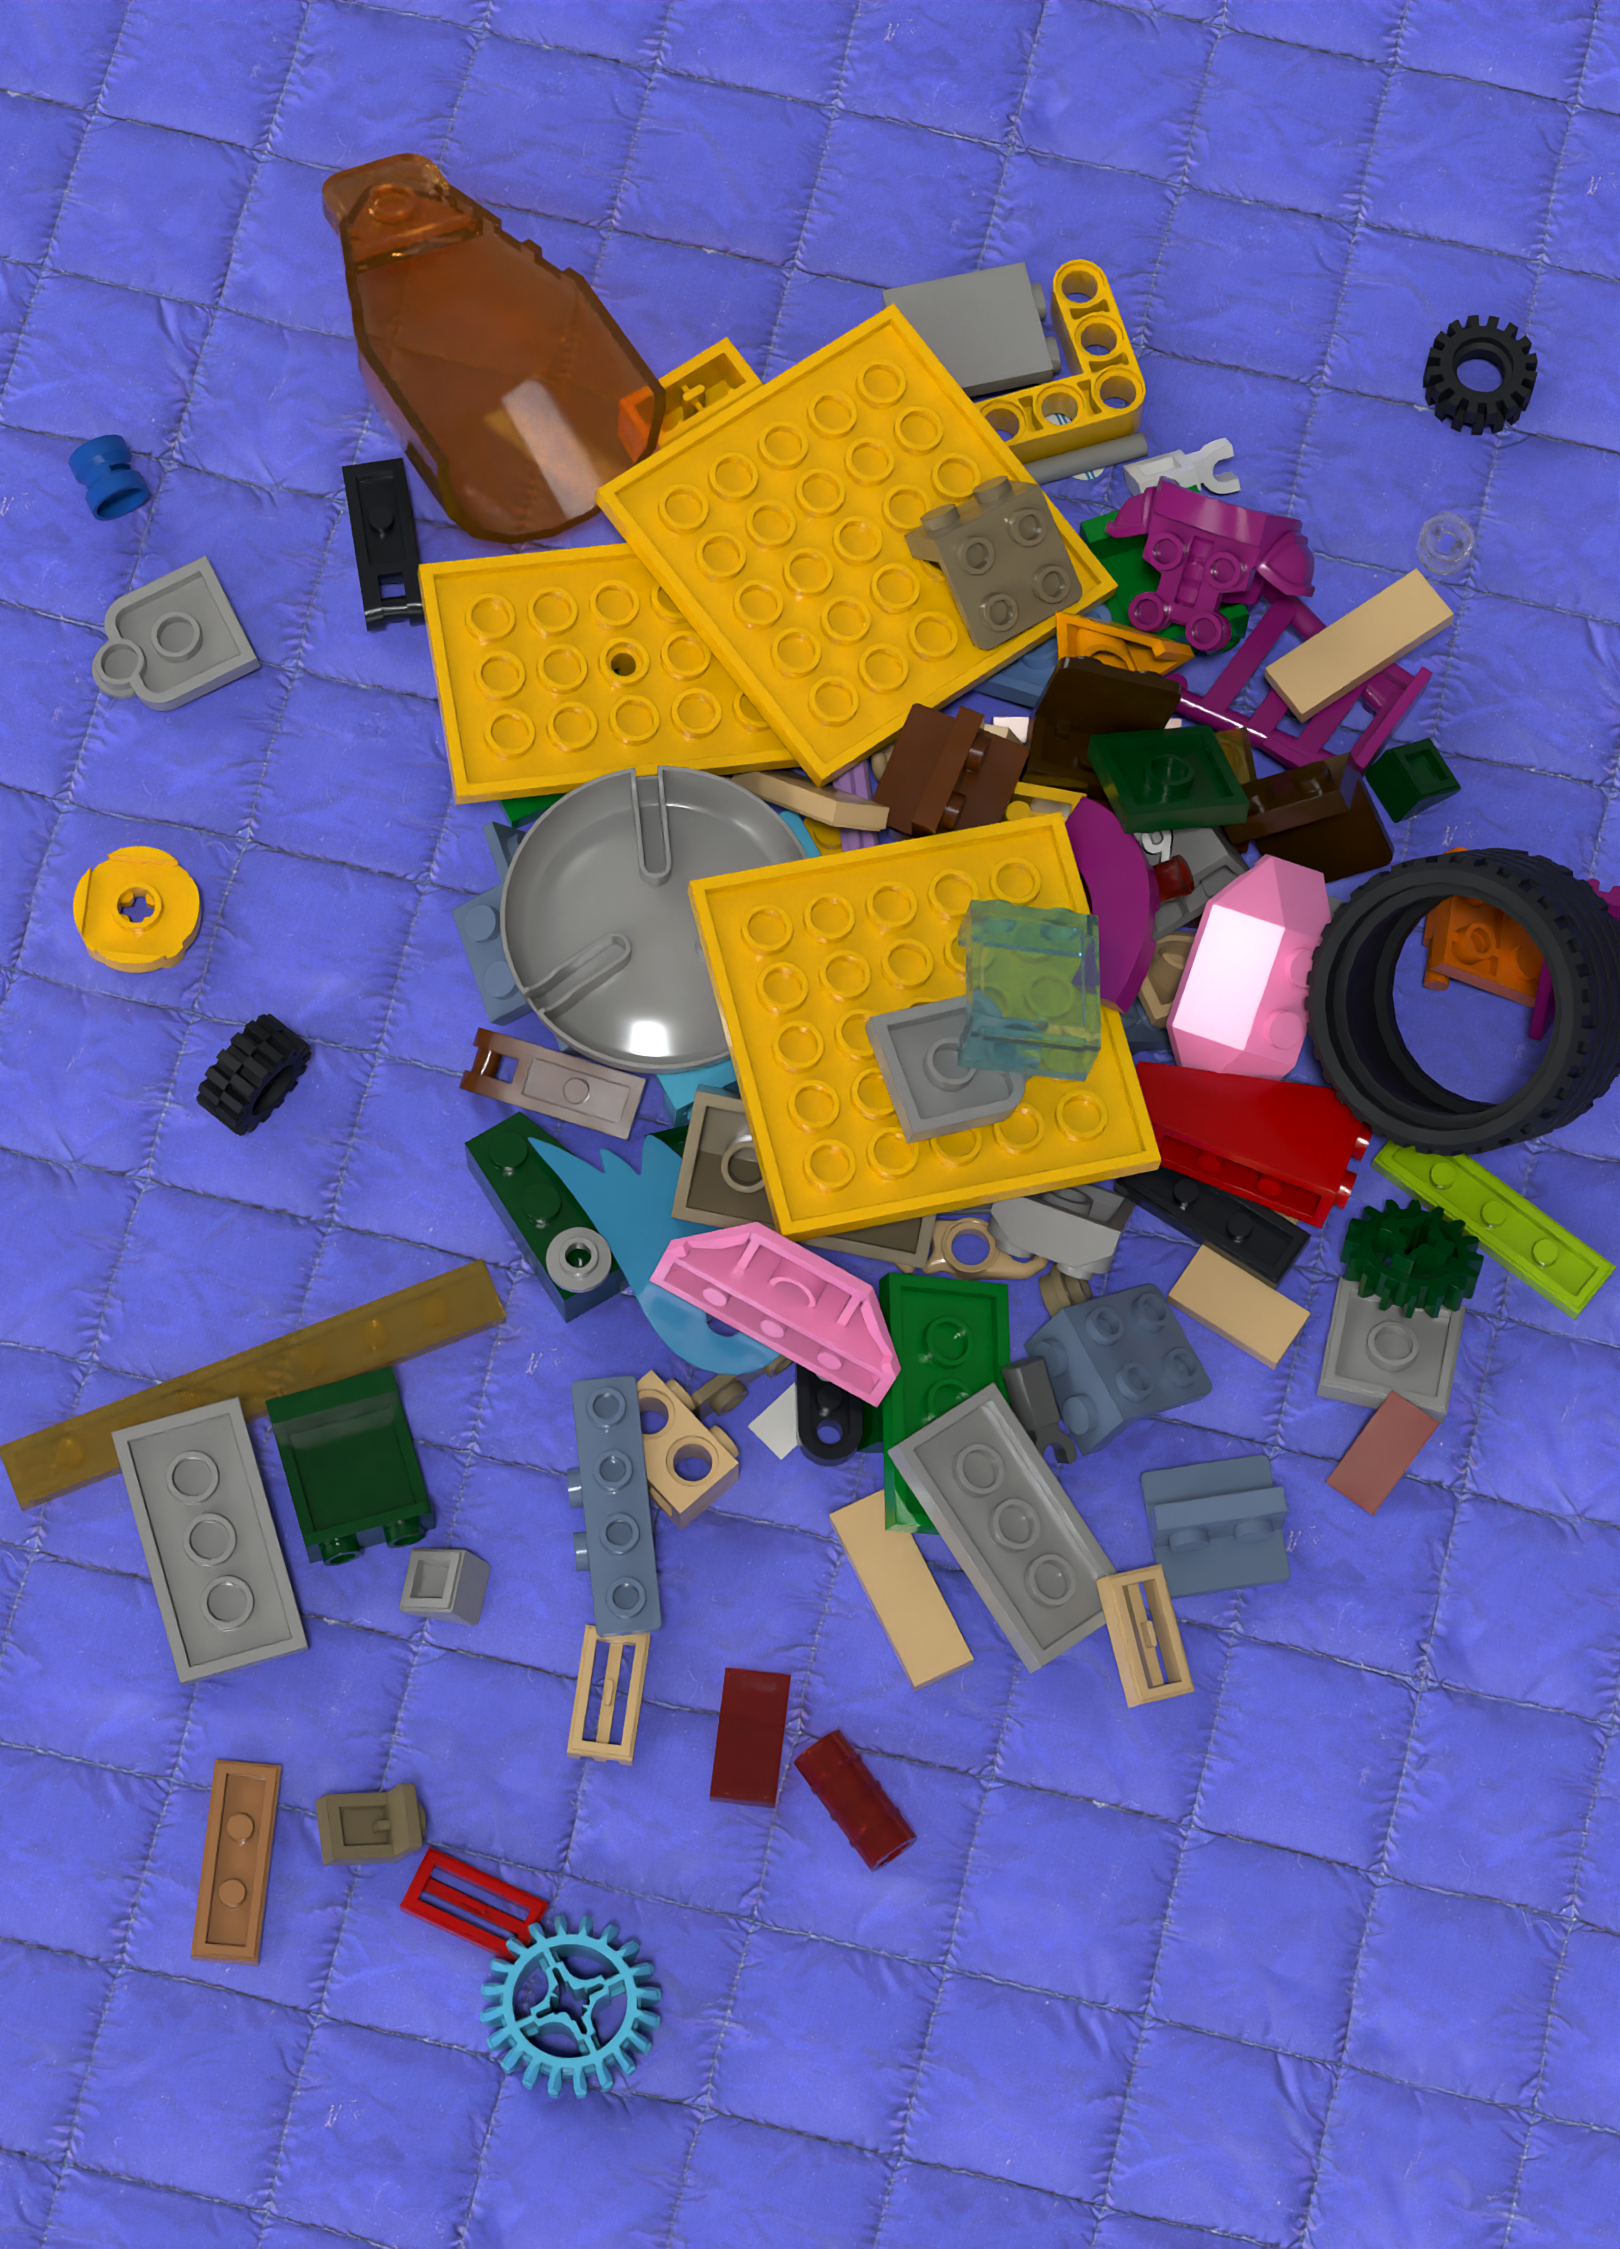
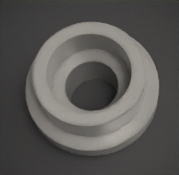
(582, 1278)

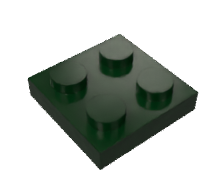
(1167, 779)

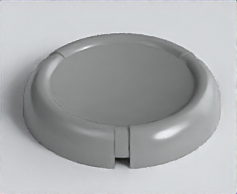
(605, 918)

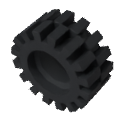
(1480, 343)
(253, 1074)

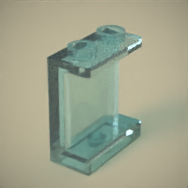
(1030, 990)

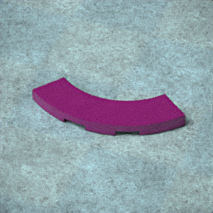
(1122, 896)

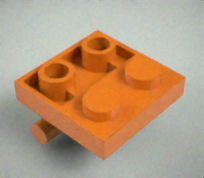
(1480, 948)

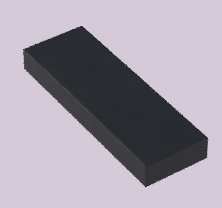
(1224, 1222)

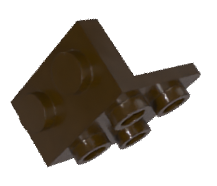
(1085, 701)
(1316, 819)

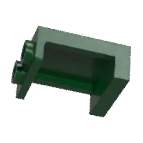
(351, 1467)

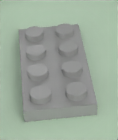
(1008, 1525)
(209, 1541)

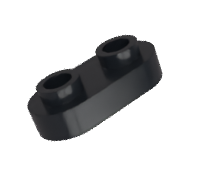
(824, 1405)

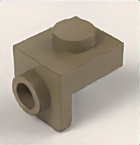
(370, 1826)

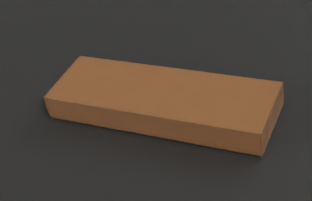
(236, 1863)

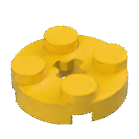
(114, 884)

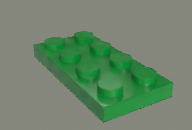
(949, 1347)

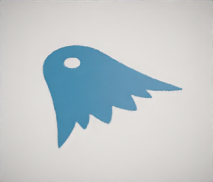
(638, 1226)

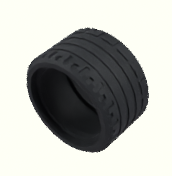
(1356, 1016)

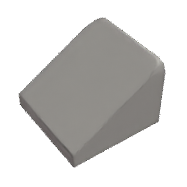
(445, 1585)

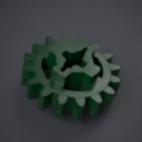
(1411, 1258)

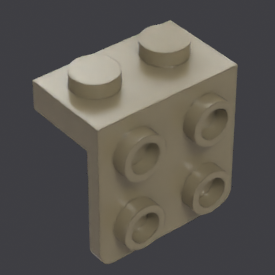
(999, 559)

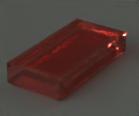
(750, 1738)

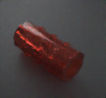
(855, 1800)

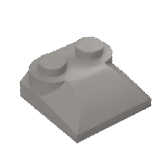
(1067, 1225)

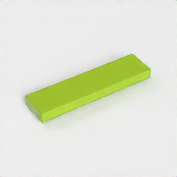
(1504, 1221)

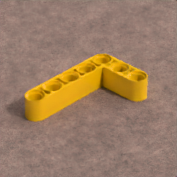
(1091, 377)

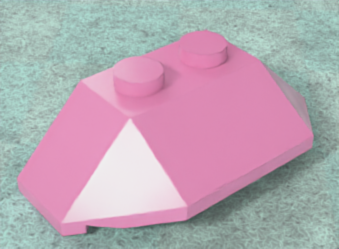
(1249, 971)
(787, 1303)

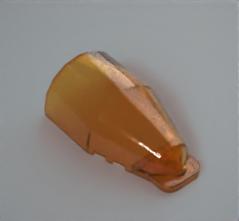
(486, 355)

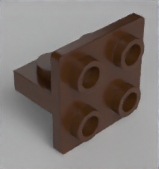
(948, 774)

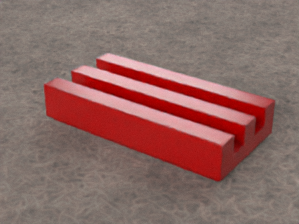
(423, 1883)

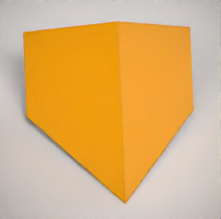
(1118, 644)

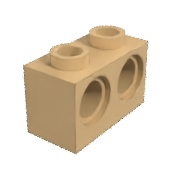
(678, 1440)

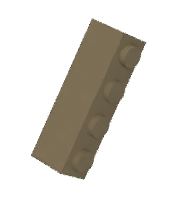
(725, 1187)

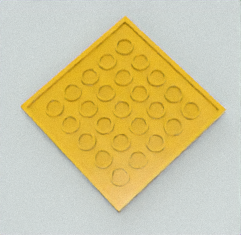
(792, 550)
(864, 932)

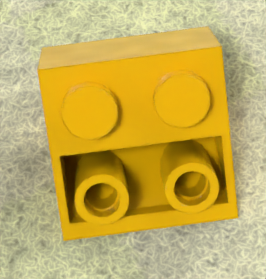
(704, 389)

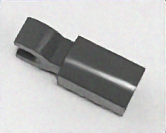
(1036, 1406)

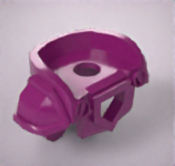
(1209, 557)

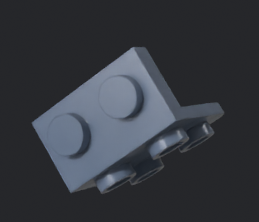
(1117, 1363)

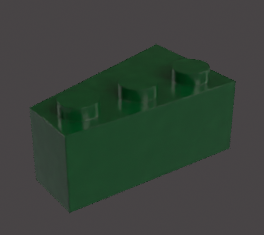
(535, 1206)

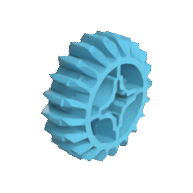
(541, 2021)

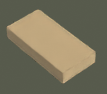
(1238, 1307)

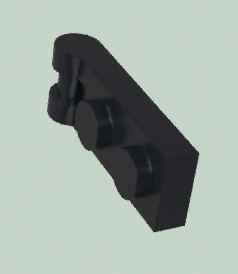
(384, 540)

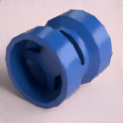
(107, 474)

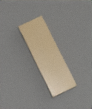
(1359, 645)
(822, 804)
(901, 1593)

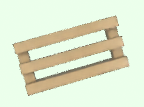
(1135, 1637)
(601, 1749)

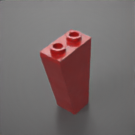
(1256, 1137)

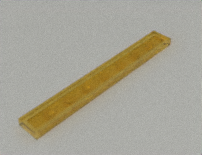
(337, 1348)

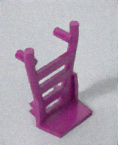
(1388, 693)

